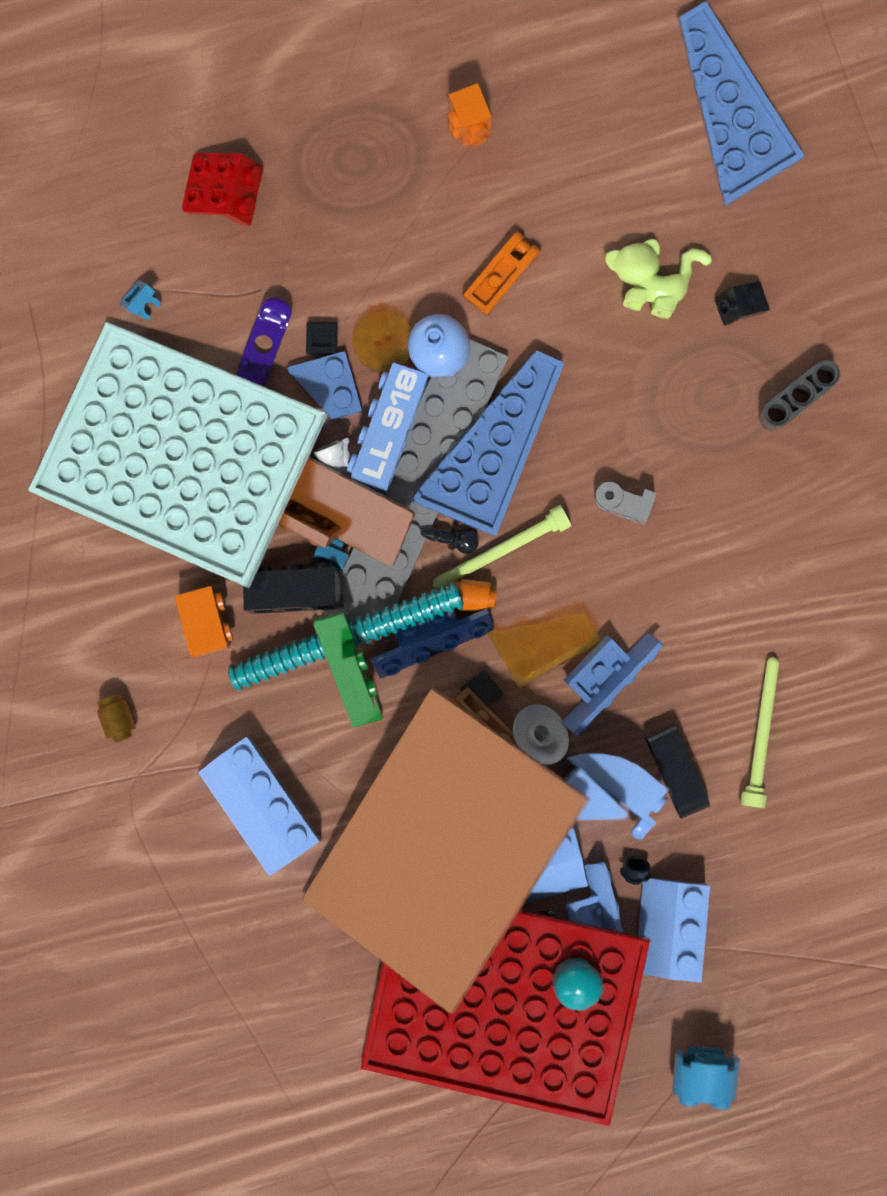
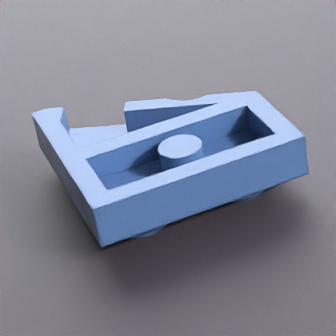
(329, 384)

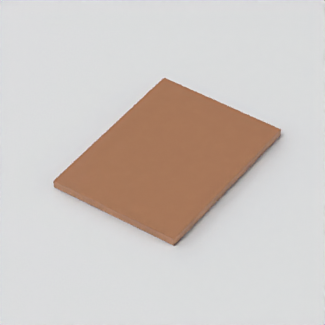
(444, 849)

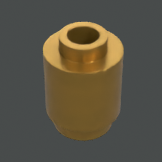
(115, 718)

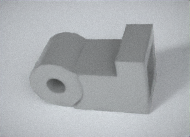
(629, 506)

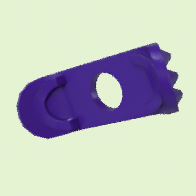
(270, 322)

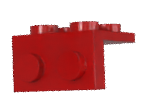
(223, 186)

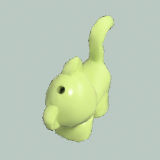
(638, 266)

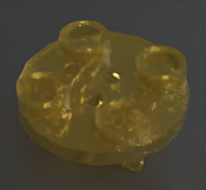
(375, 328)

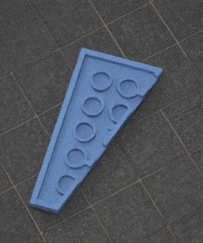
(740, 122)
(486, 463)

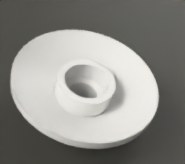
(547, 727)

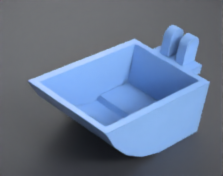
(627, 784)

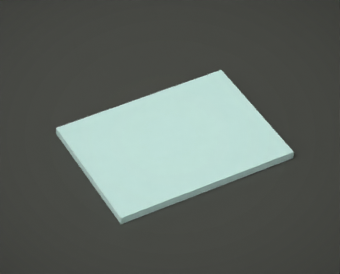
(178, 453)

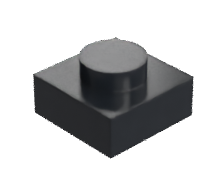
(484, 688)

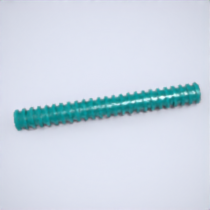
(362, 630)

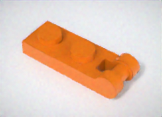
(501, 274)

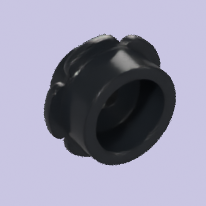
(635, 870)

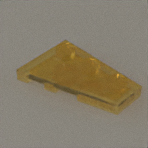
(543, 647)

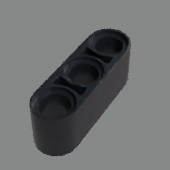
(677, 770)

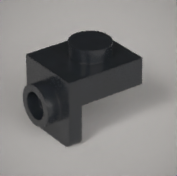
(741, 302)

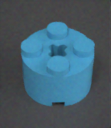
(705, 1077)

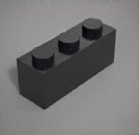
(294, 589)

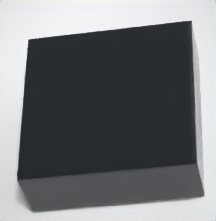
(321, 338)

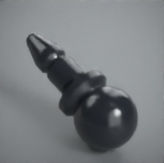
(464, 540)

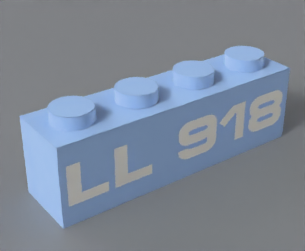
(389, 427)

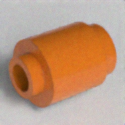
(477, 595)

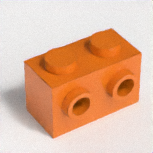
(469, 116)
(203, 621)

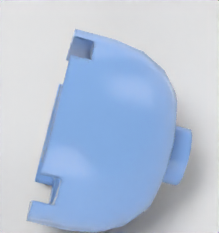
(439, 345)

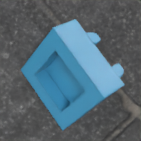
(137, 298)
(332, 554)

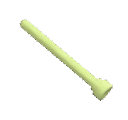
(554, 521)
(754, 793)

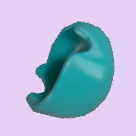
(577, 984)

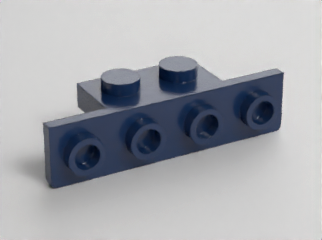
(431, 638)

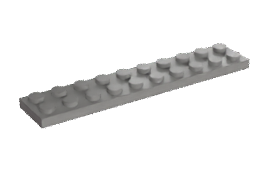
(441, 420)

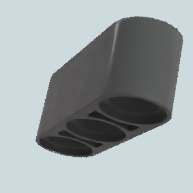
(810, 385)

